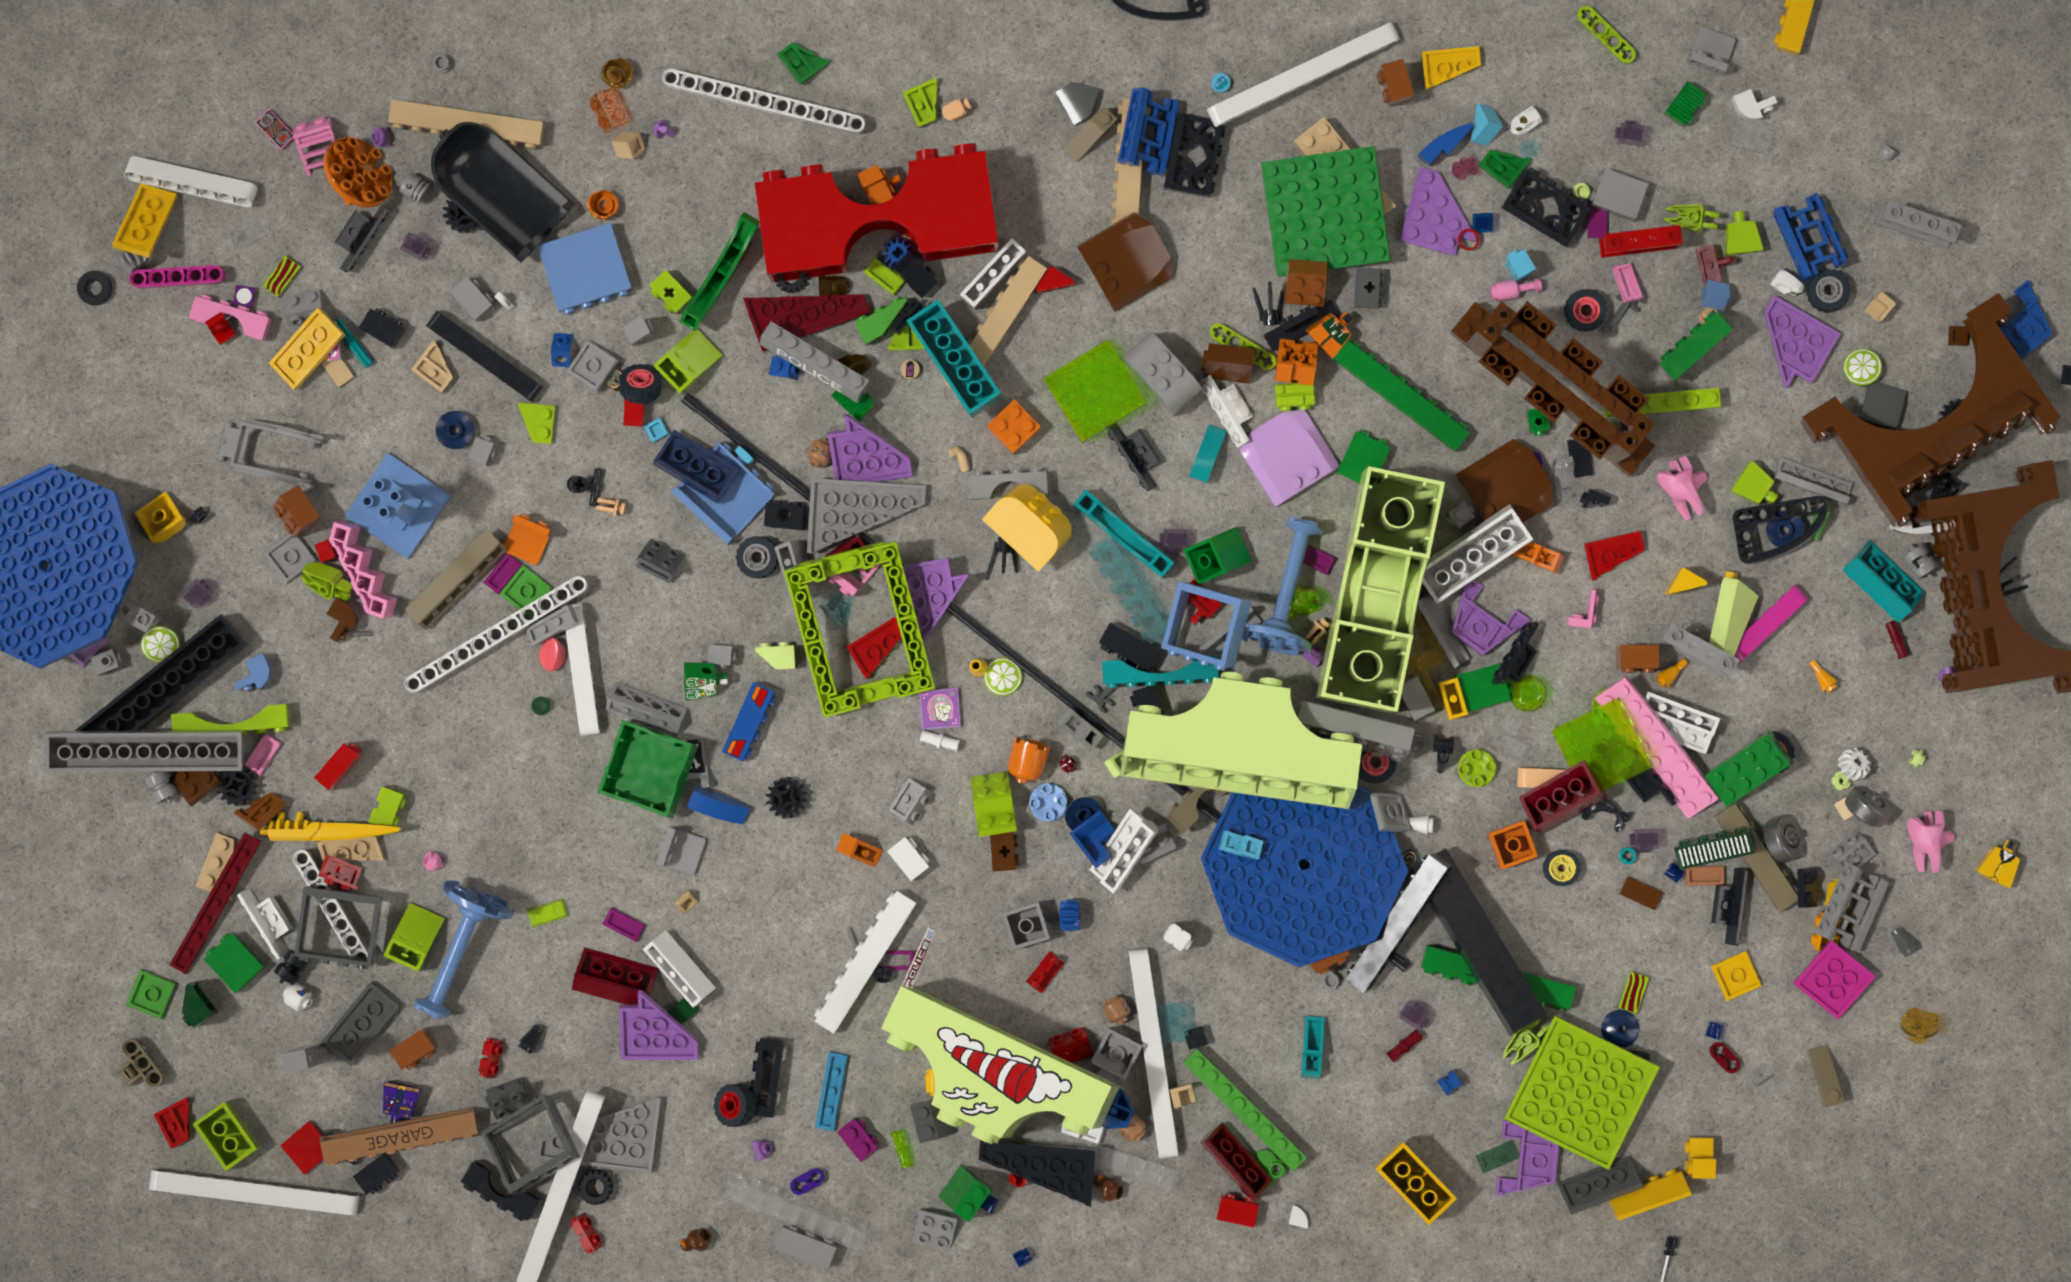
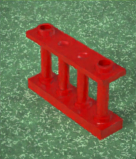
(1640, 241)

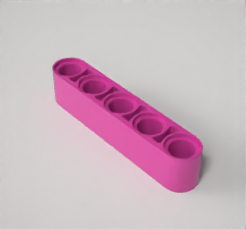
(168, 277)
(1770, 621)

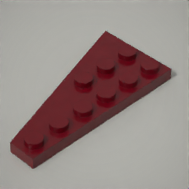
(804, 313)

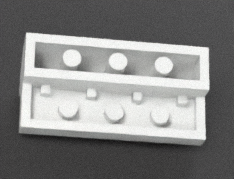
(1687, 725)
(1125, 849)

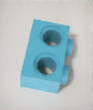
(1519, 264)

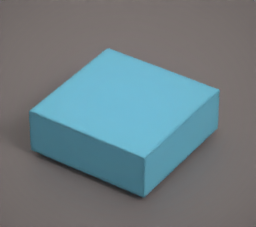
(656, 430)
(744, 455)

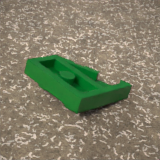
(801, 62)
(1503, 167)

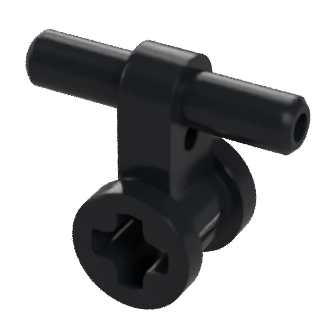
(1946, 486)
(594, 487)
(1443, 747)

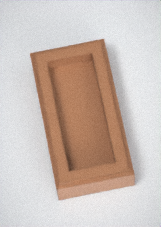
(1704, 876)

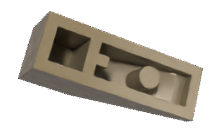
(1090, 133)
(1825, 1076)

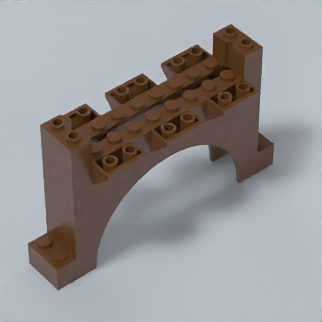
(1481, 334)
(1904, 460)
(1971, 538)

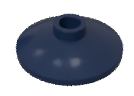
(447, 423)
(1775, 534)
(1072, 812)
(1613, 1021)

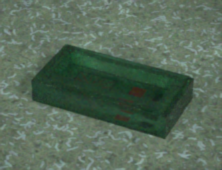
(1496, 1156)

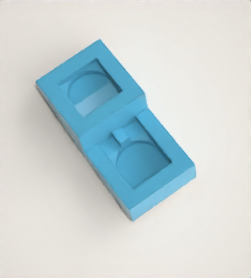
(1241, 845)

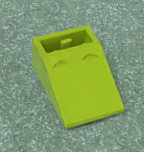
(688, 361)
(414, 937)

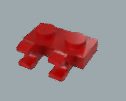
(1205, 606)

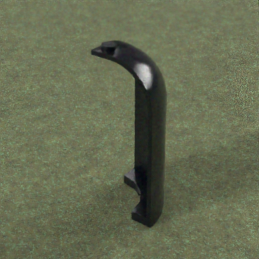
(497, 187)

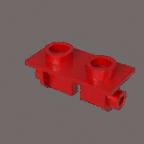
(1045, 972)
(493, 1049)
(583, 1225)

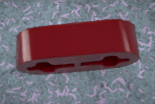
(1721, 1061)

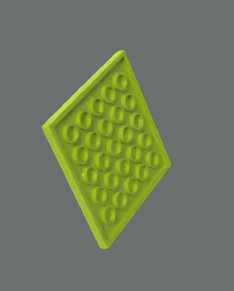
(1581, 1092)

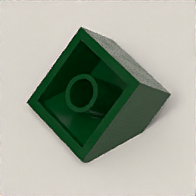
(196, 1006)

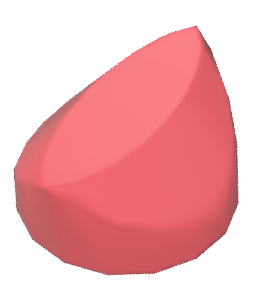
(552, 654)

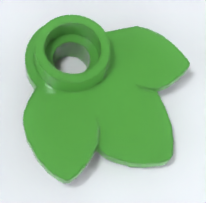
(1267, 1161)

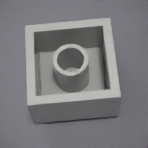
(1025, 925)

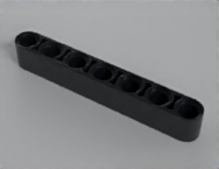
(484, 356)

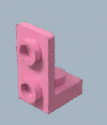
(1578, 620)

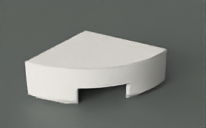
(504, 301)
(1298, 1217)

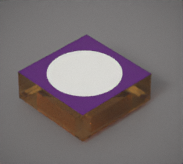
(244, 296)

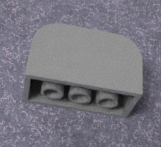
(1162, 373)

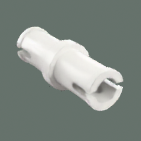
(939, 740)

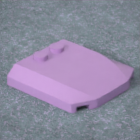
(1288, 455)

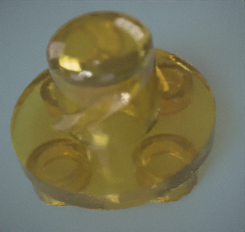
(1919, 1025)

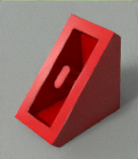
(1053, 280)

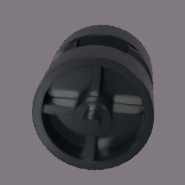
(290, 968)

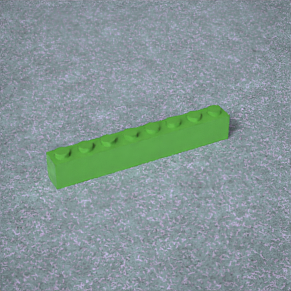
(1244, 1109)

